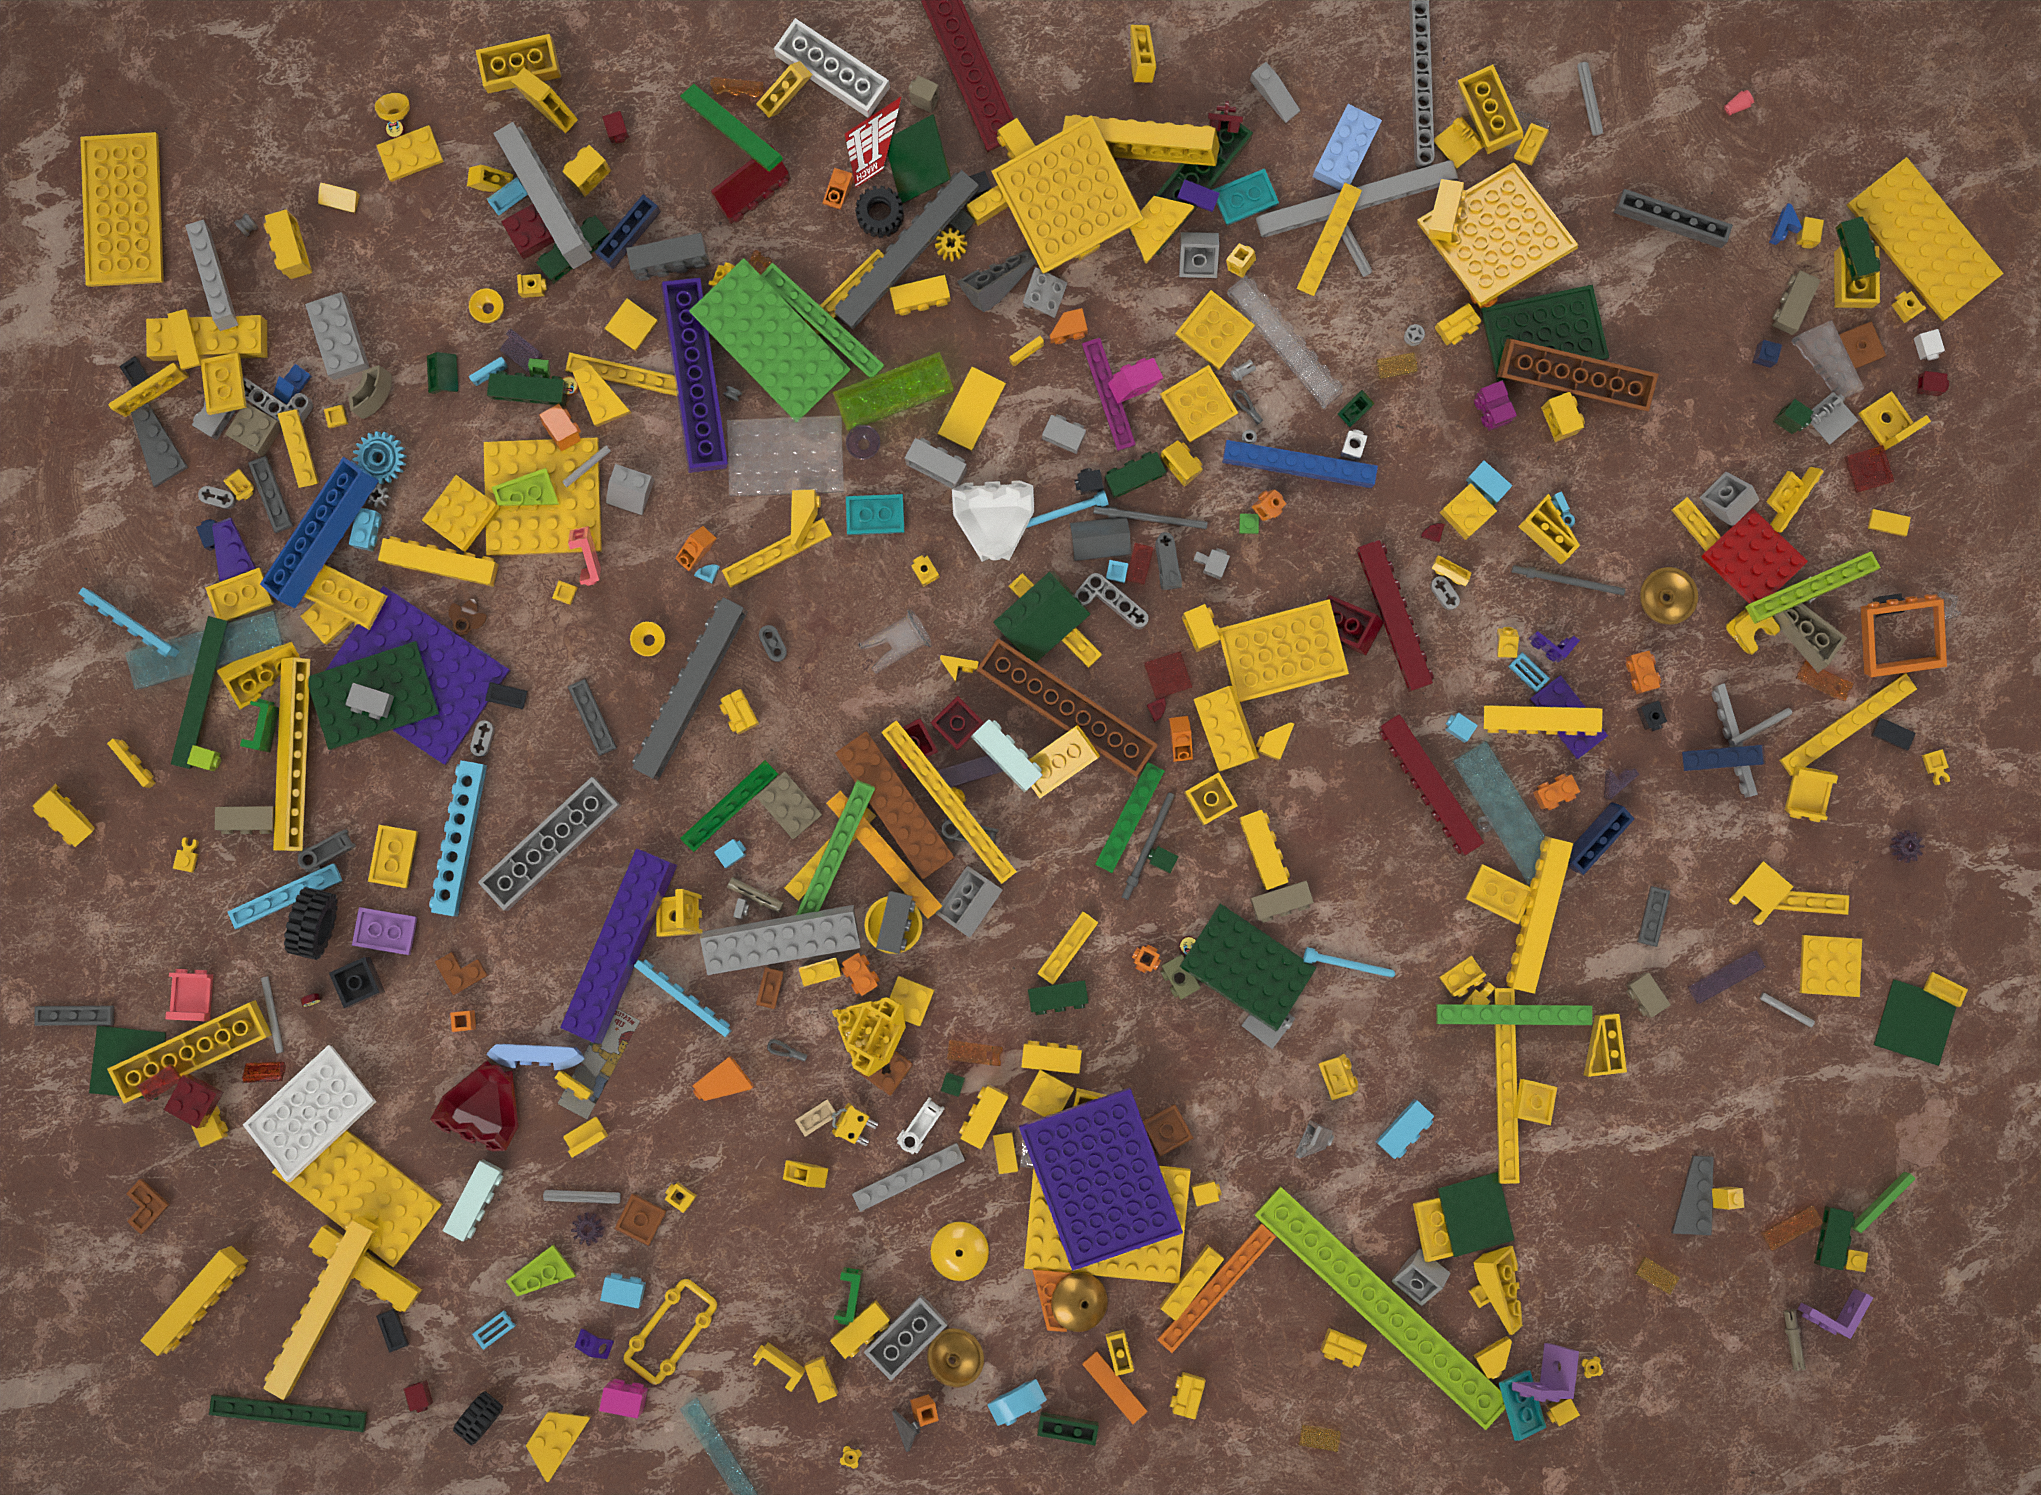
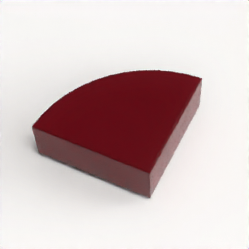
(1433, 532)
(1157, 708)

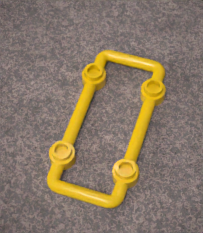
(638, 1342)

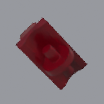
(1234, 120)

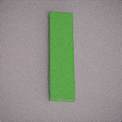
(1883, 1201)

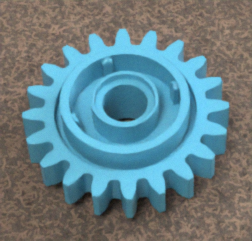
(391, 456)

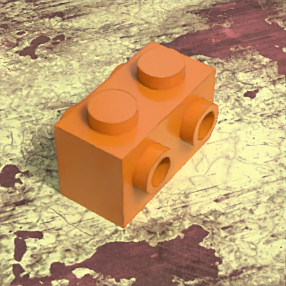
(1643, 672)
(1550, 794)
(859, 972)

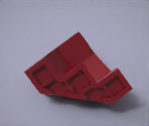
(481, 1108)

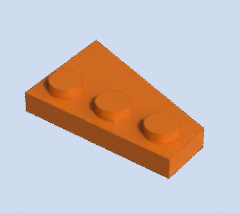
(1046, 1283)

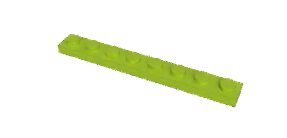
(1812, 587)

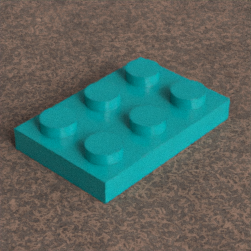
(1246, 197)
(875, 514)
(1523, 1412)

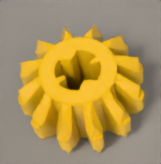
(948, 251)

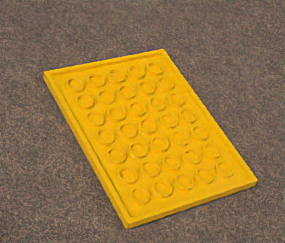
(1152, 1262)

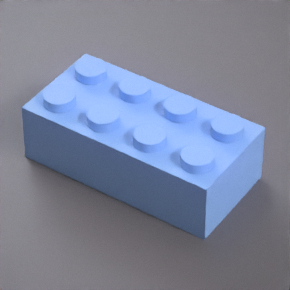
(1347, 147)

